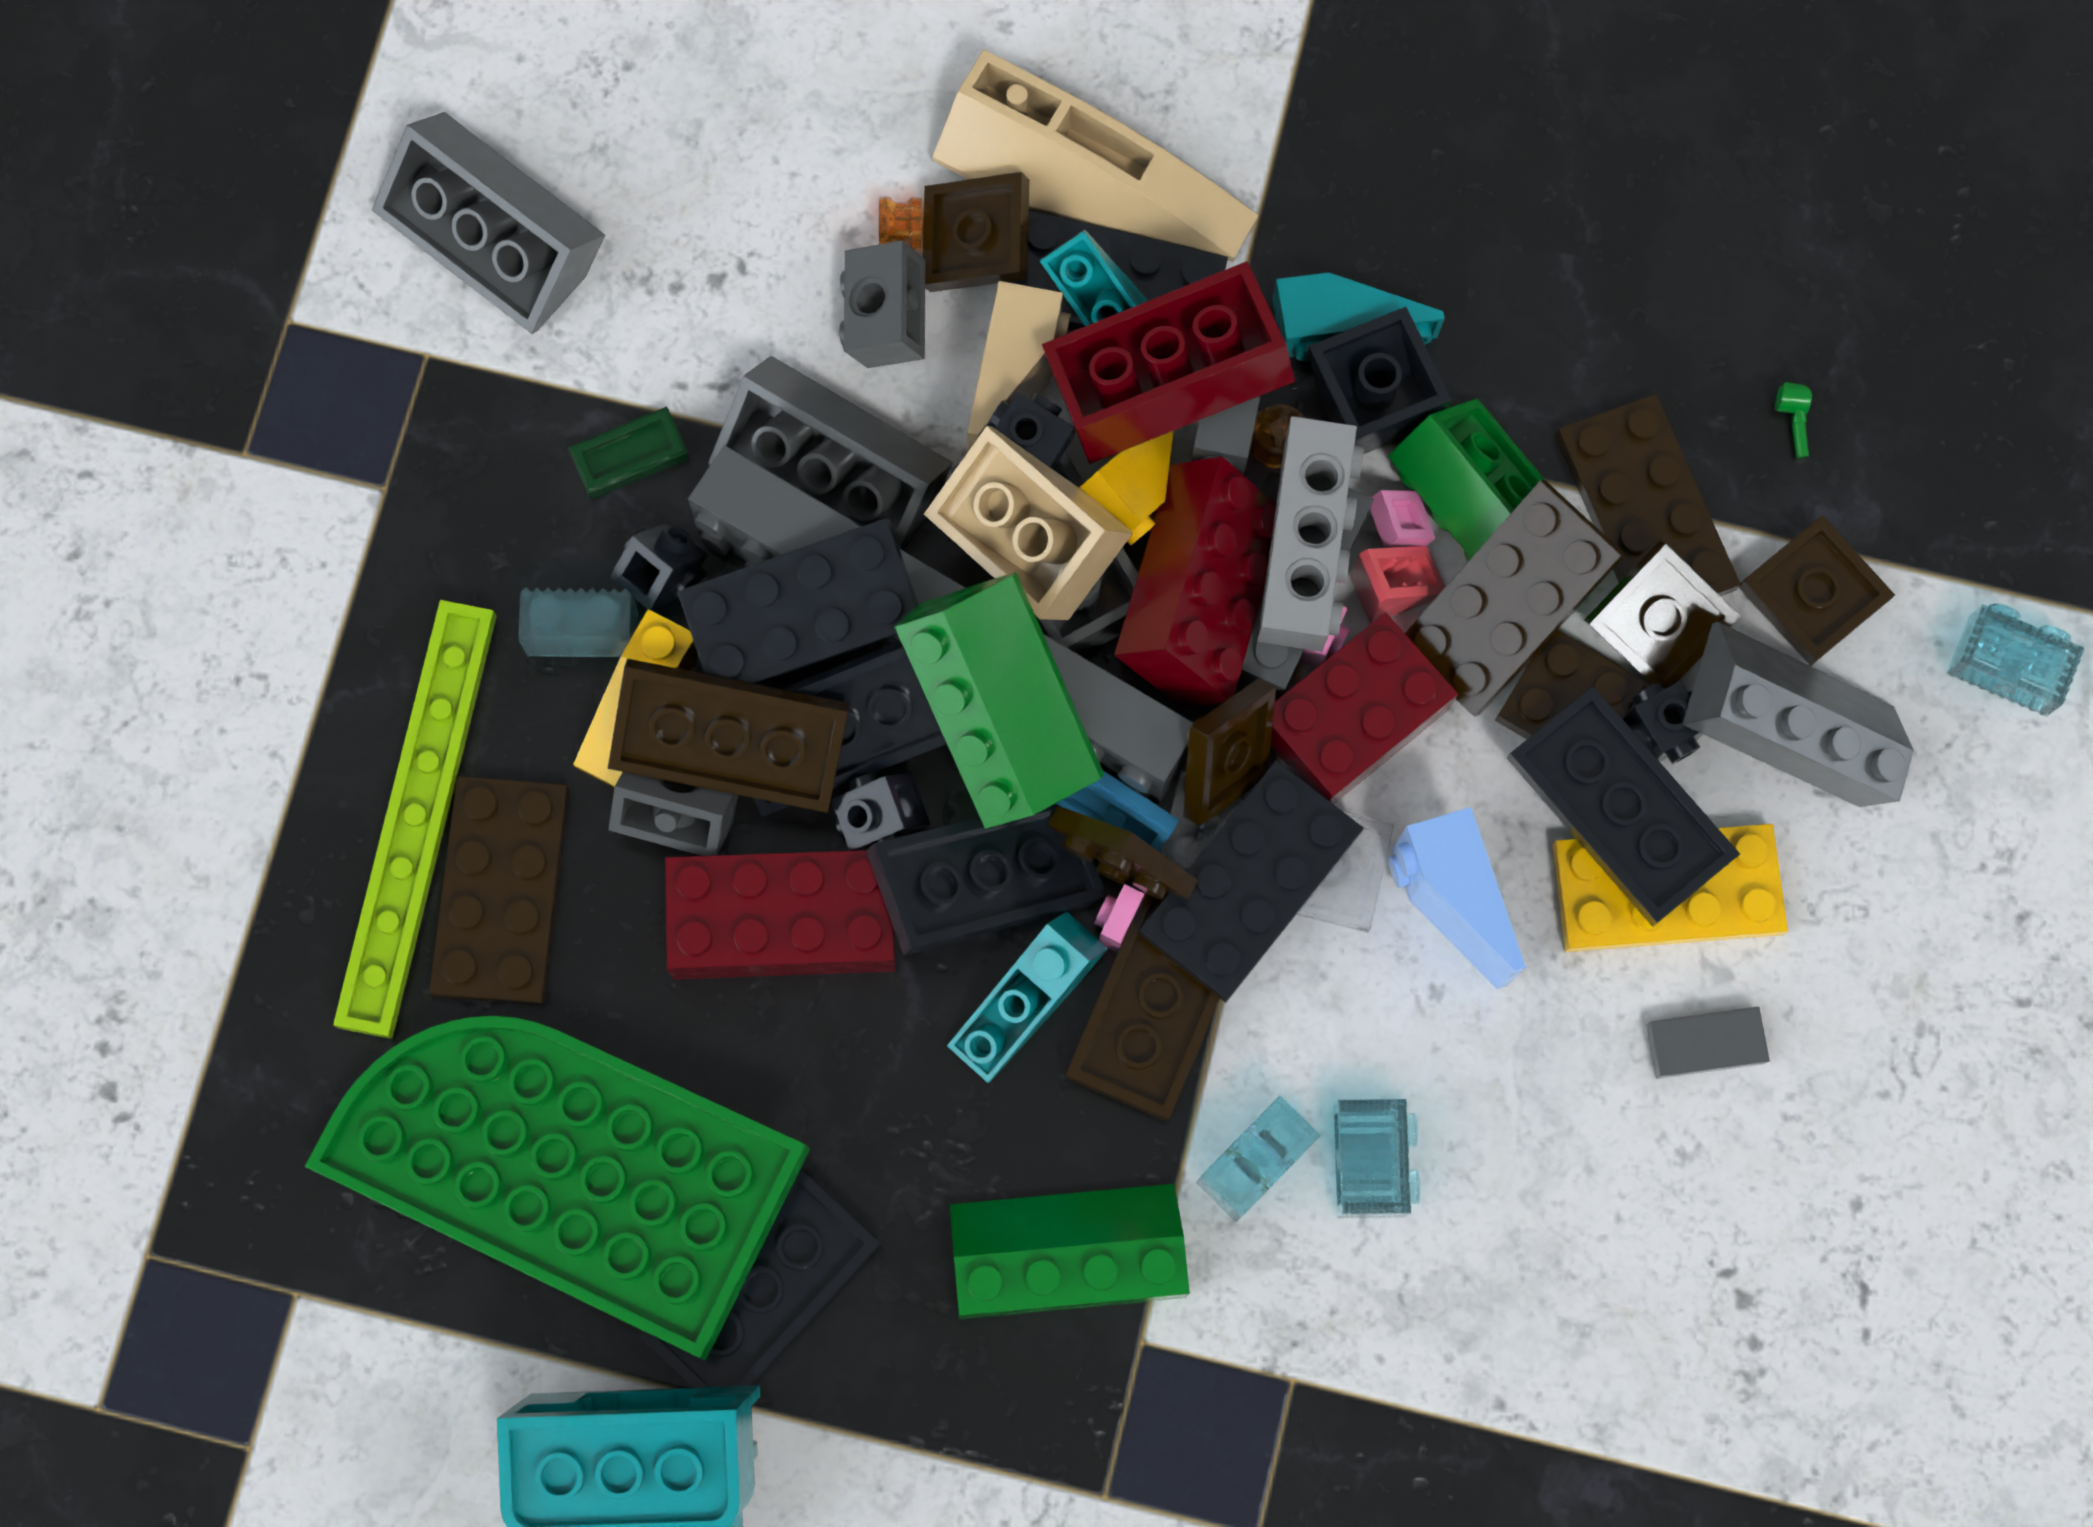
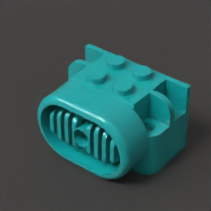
(628, 1458)

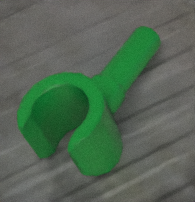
(1796, 399)

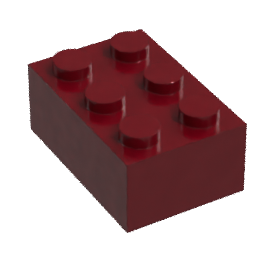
(1358, 709)

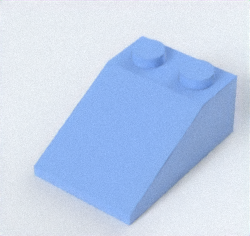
(1456, 890)

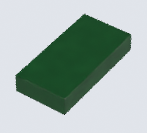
(628, 453)

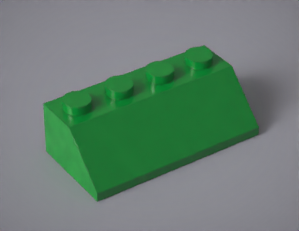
(1465, 472)
(999, 699)
(1068, 1251)

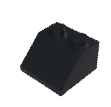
(1378, 379)

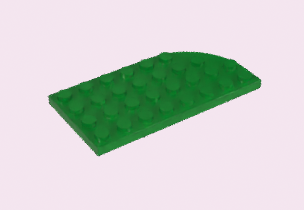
(567, 1169)

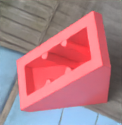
(1395, 580)

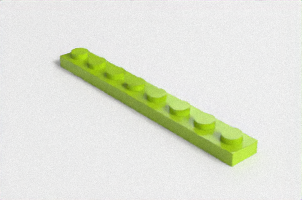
(415, 820)

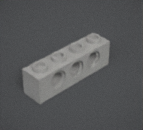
(1310, 450)

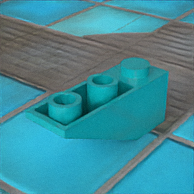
(1090, 279)
(1327, 304)
(1027, 995)

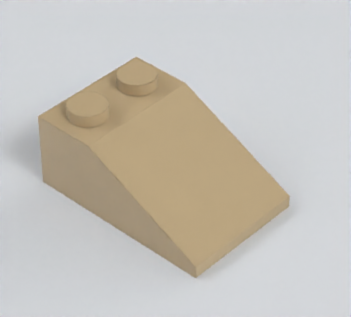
(1014, 351)
(1029, 521)

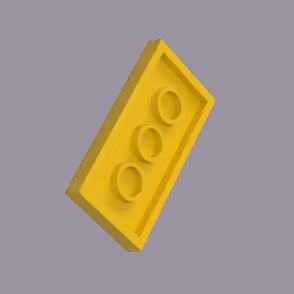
(1733, 904)

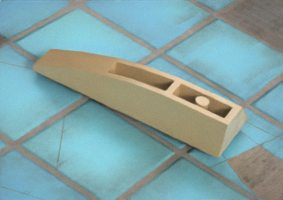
(1084, 162)

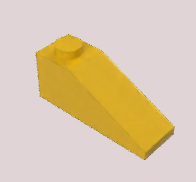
(1134, 484)
(653, 642)

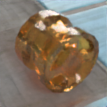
(901, 221)
(1273, 423)

